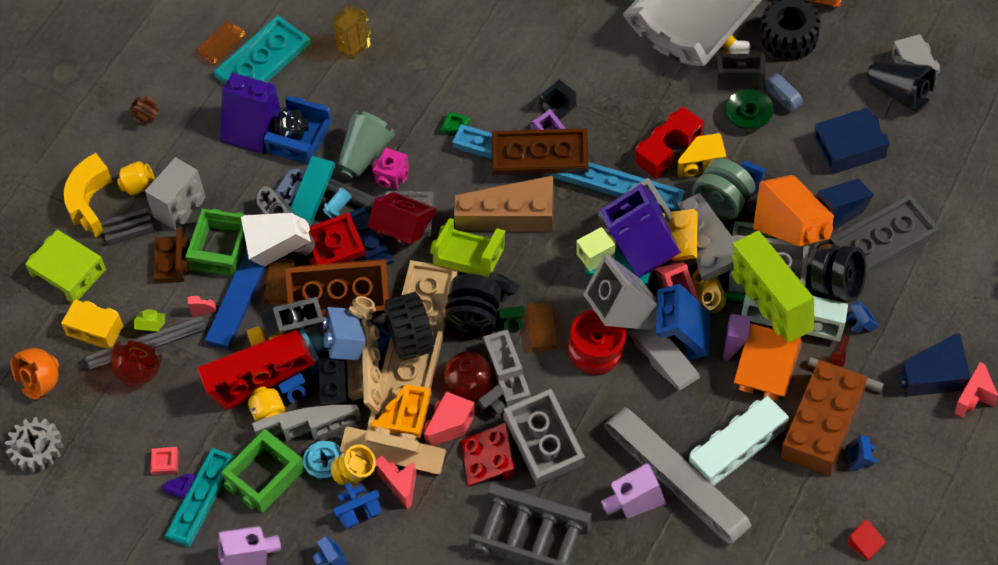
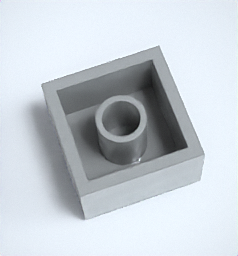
(175, 194)

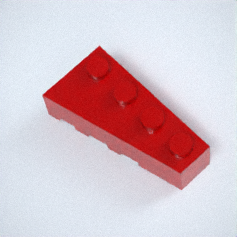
(262, 365)

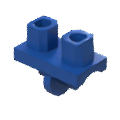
(346, 511)

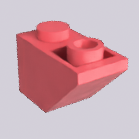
(450, 419)

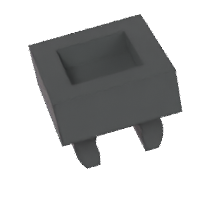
(492, 402)

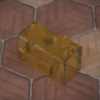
(351, 31)

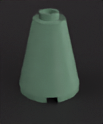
(363, 143)

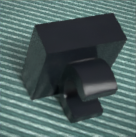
(506, 285)

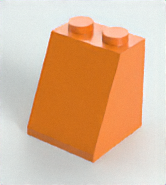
(791, 212)
(767, 363)

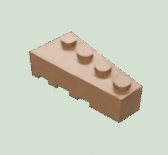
(510, 207)

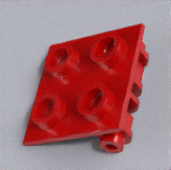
(488, 455)

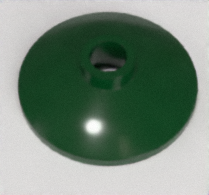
(749, 102)

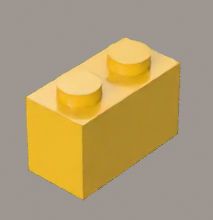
(92, 324)

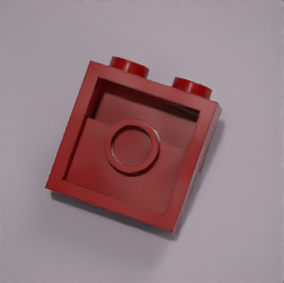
(336, 241)

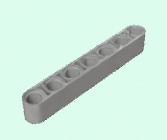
(678, 475)

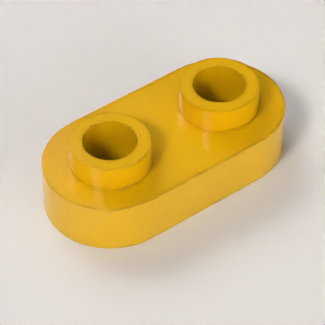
(709, 288)

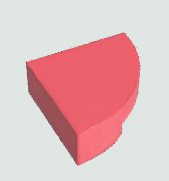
(201, 307)

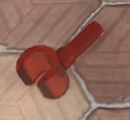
(838, 358)

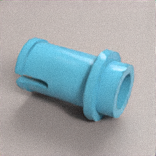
(338, 201)

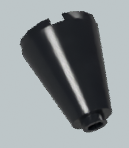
(904, 82)

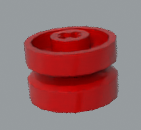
(595, 346)

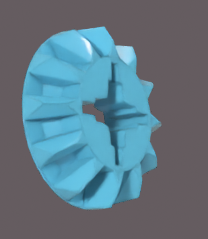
(313, 457)

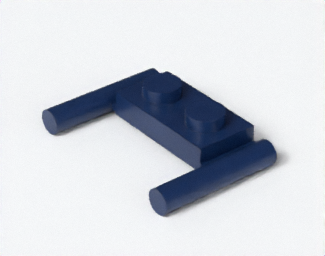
(372, 242)

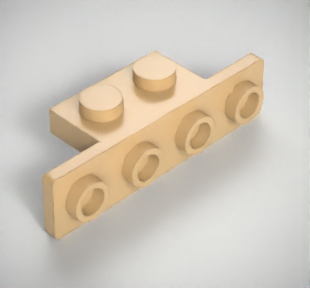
(364, 374)
(399, 450)

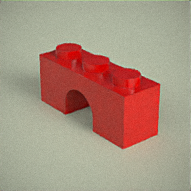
(679, 128)

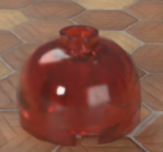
(134, 363)
(468, 376)

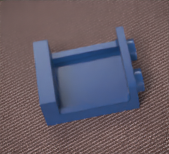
(301, 150)
(685, 318)

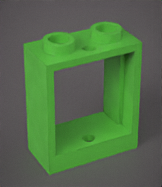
(214, 262)
(293, 469)

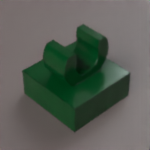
(512, 313)

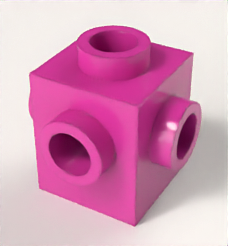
(391, 169)

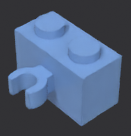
(342, 334)

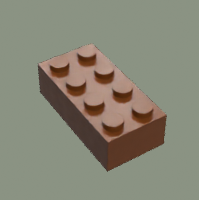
(339, 283)
(824, 417)

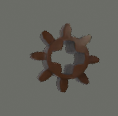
(143, 109)

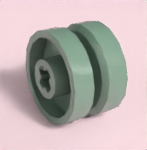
(725, 187)

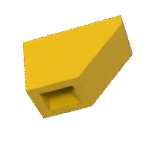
(700, 154)

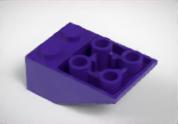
(640, 230)

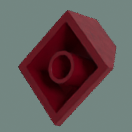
(400, 217)

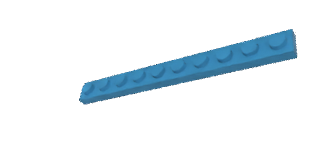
(598, 178)

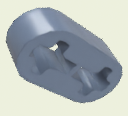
(783, 92)
(286, 186)

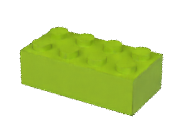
(773, 286)

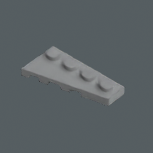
(713, 239)

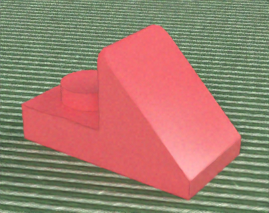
(978, 389)
(401, 482)

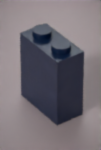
(851, 140)

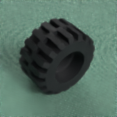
(790, 42)
(409, 326)

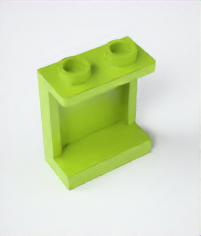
(467, 251)
(66, 265)

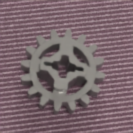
(21, 444)

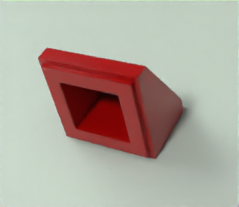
(866, 540)

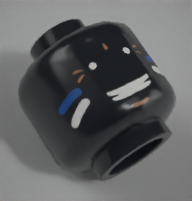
(291, 124)

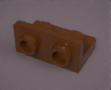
(170, 258)

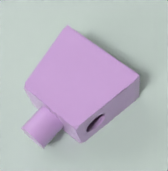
(635, 493)
(246, 546)

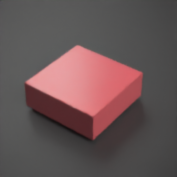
(164, 461)

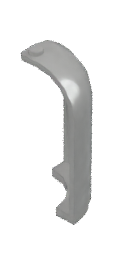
(688, 27)

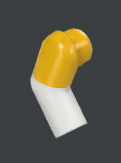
(732, 43)

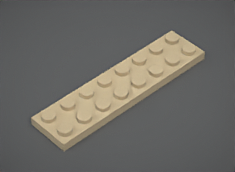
(432, 285)

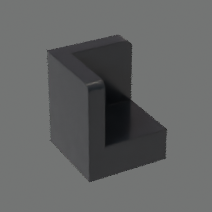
(559, 99)

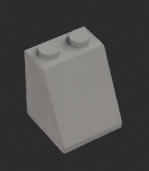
(621, 297)

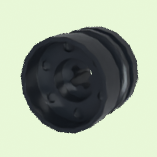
(472, 305)

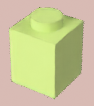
(594, 246)

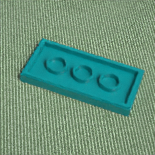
(265, 52)

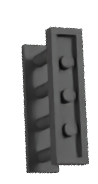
(527, 506)

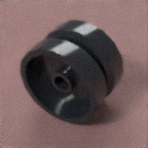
(838, 272)

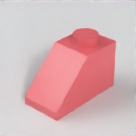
(675, 273)

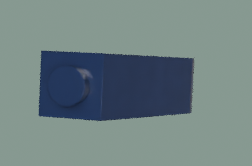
(845, 200)
(937, 369)

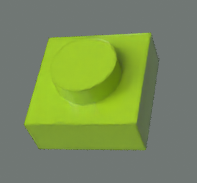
(149, 320)

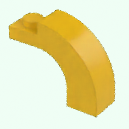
(80, 187)

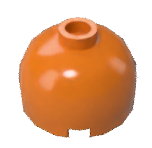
(36, 371)

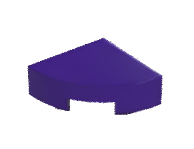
(179, 486)

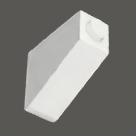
(273, 235)

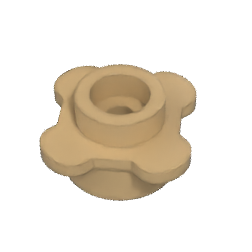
(362, 308)

